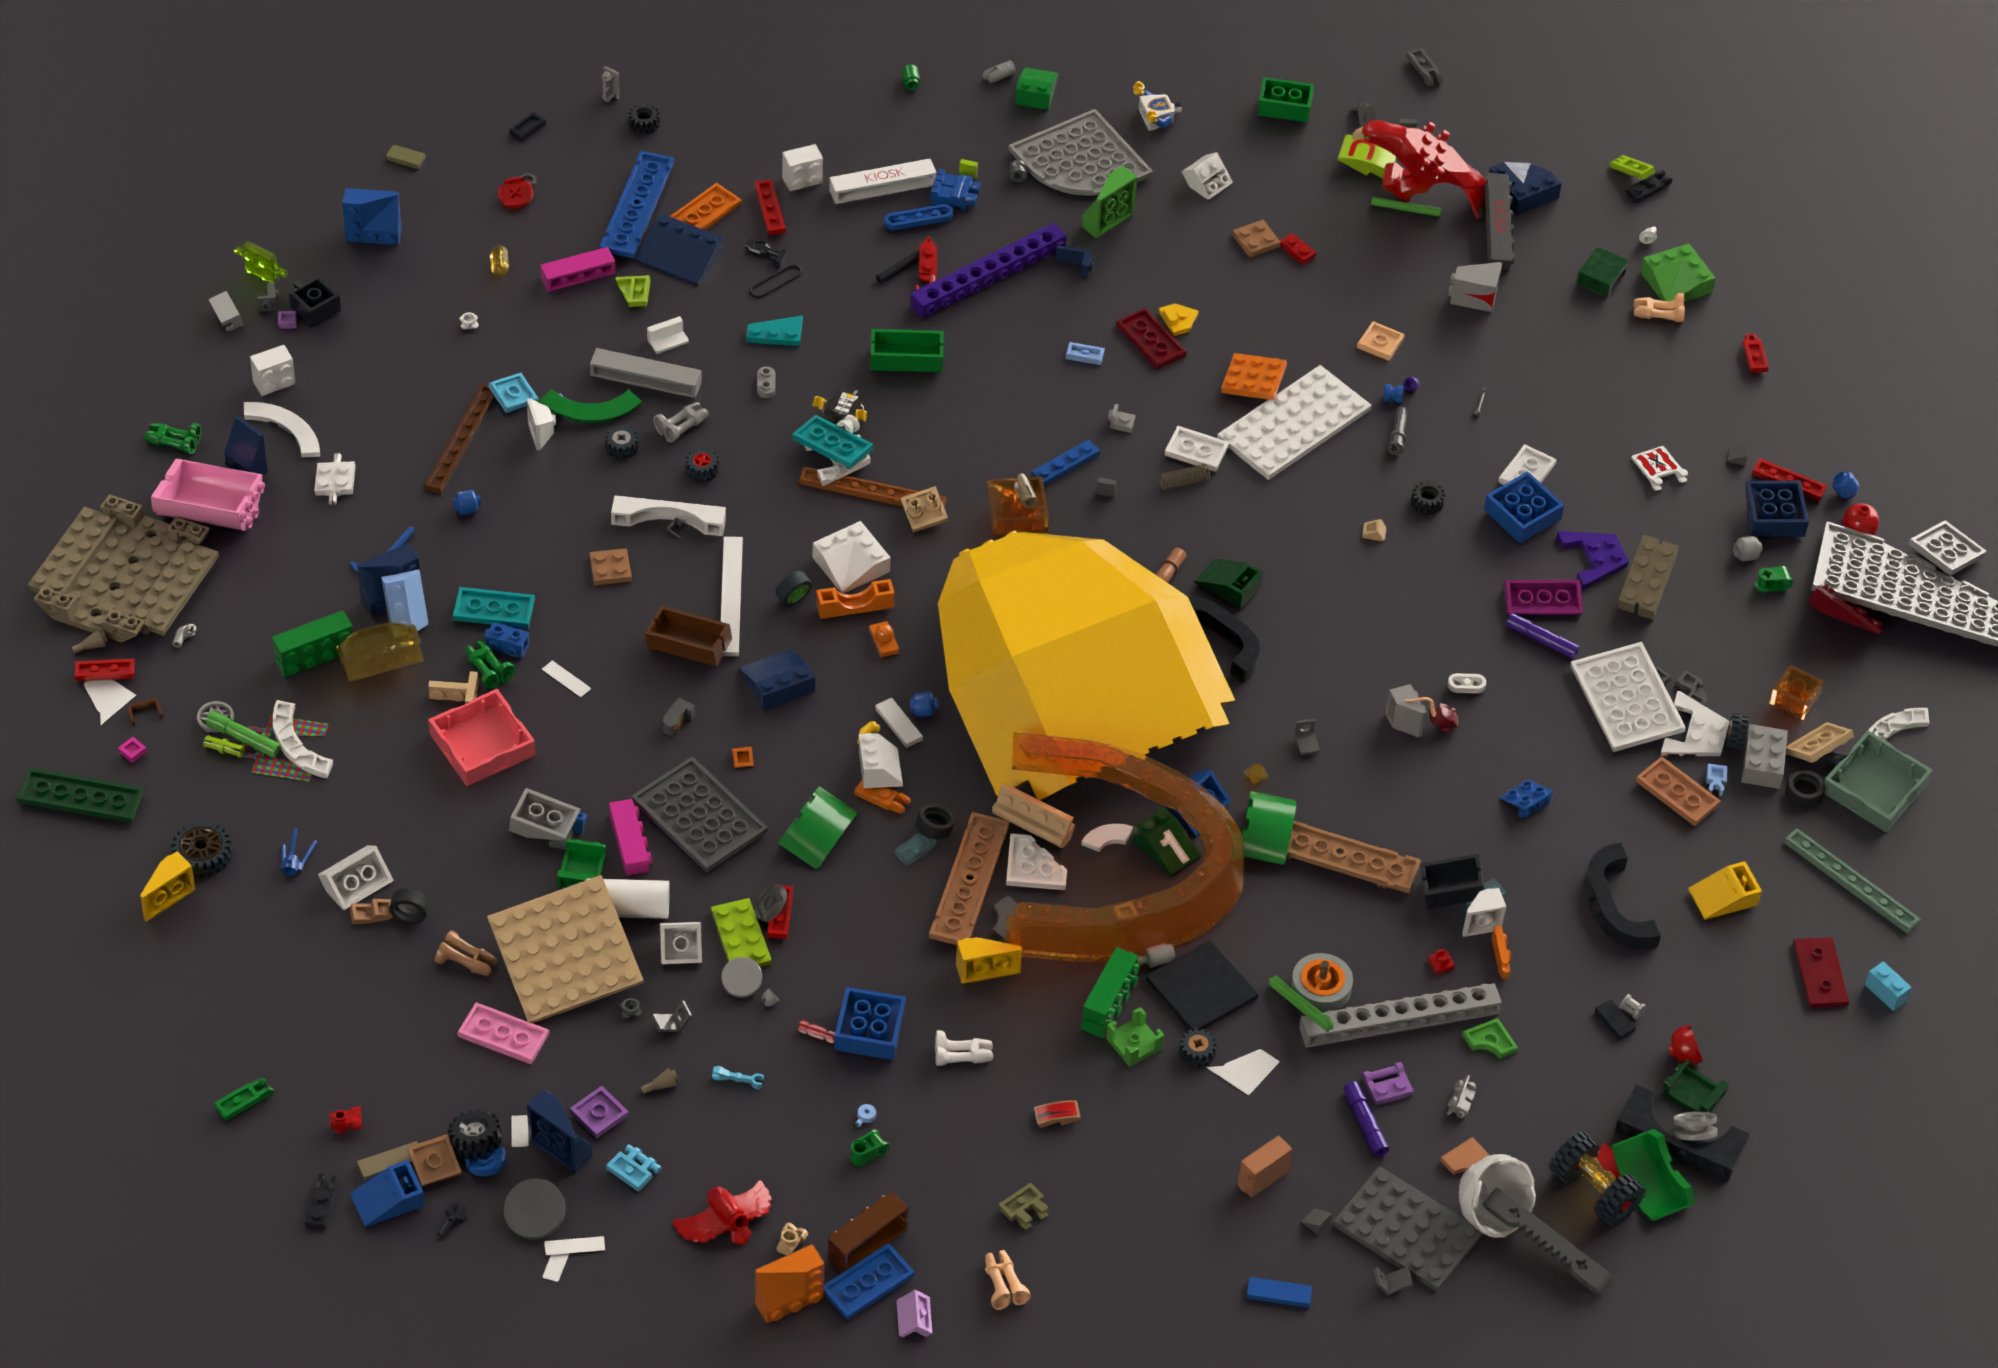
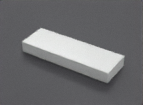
(898, 722)

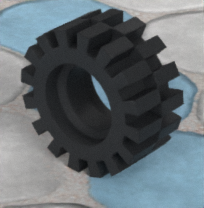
(644, 111)
(1428, 490)

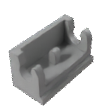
(226, 311)

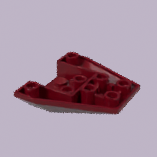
(1833, 606)

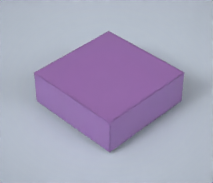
(287, 319)

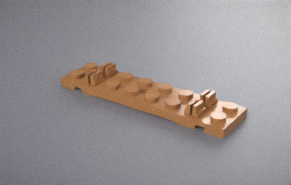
(1358, 858)
(964, 897)

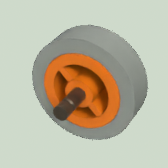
(1323, 981)

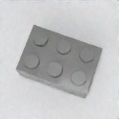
(1764, 756)

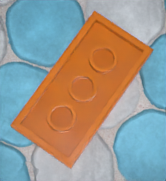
(708, 207)

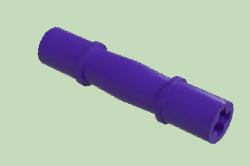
(1542, 636)
(1366, 1119)

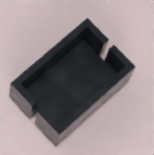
(1452, 880)

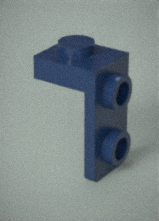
(1076, 256)

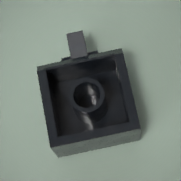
(314, 301)

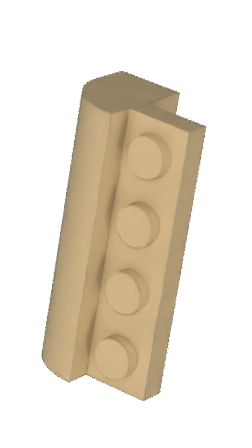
(1034, 816)

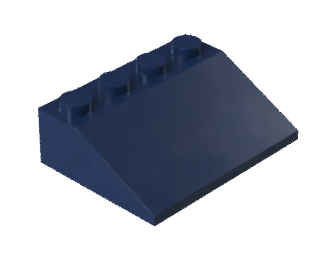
(680, 249)

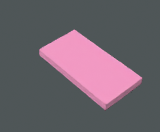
(503, 1033)

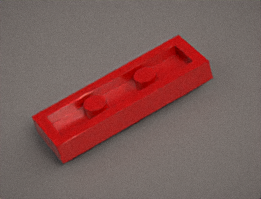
(104, 669)
(780, 924)

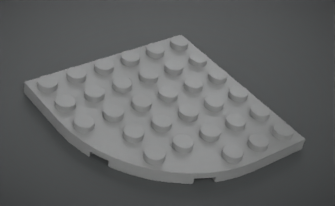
(1078, 155)

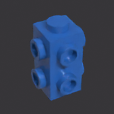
(507, 639)

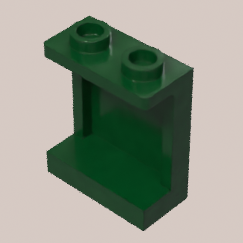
(1601, 271)
(1693, 1089)

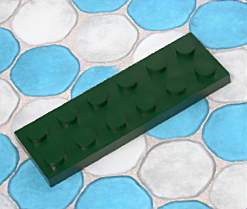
(80, 795)

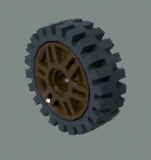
(203, 846)

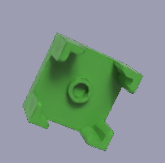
(1135, 1039)

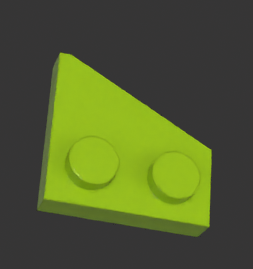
(635, 289)

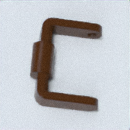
(141, 705)

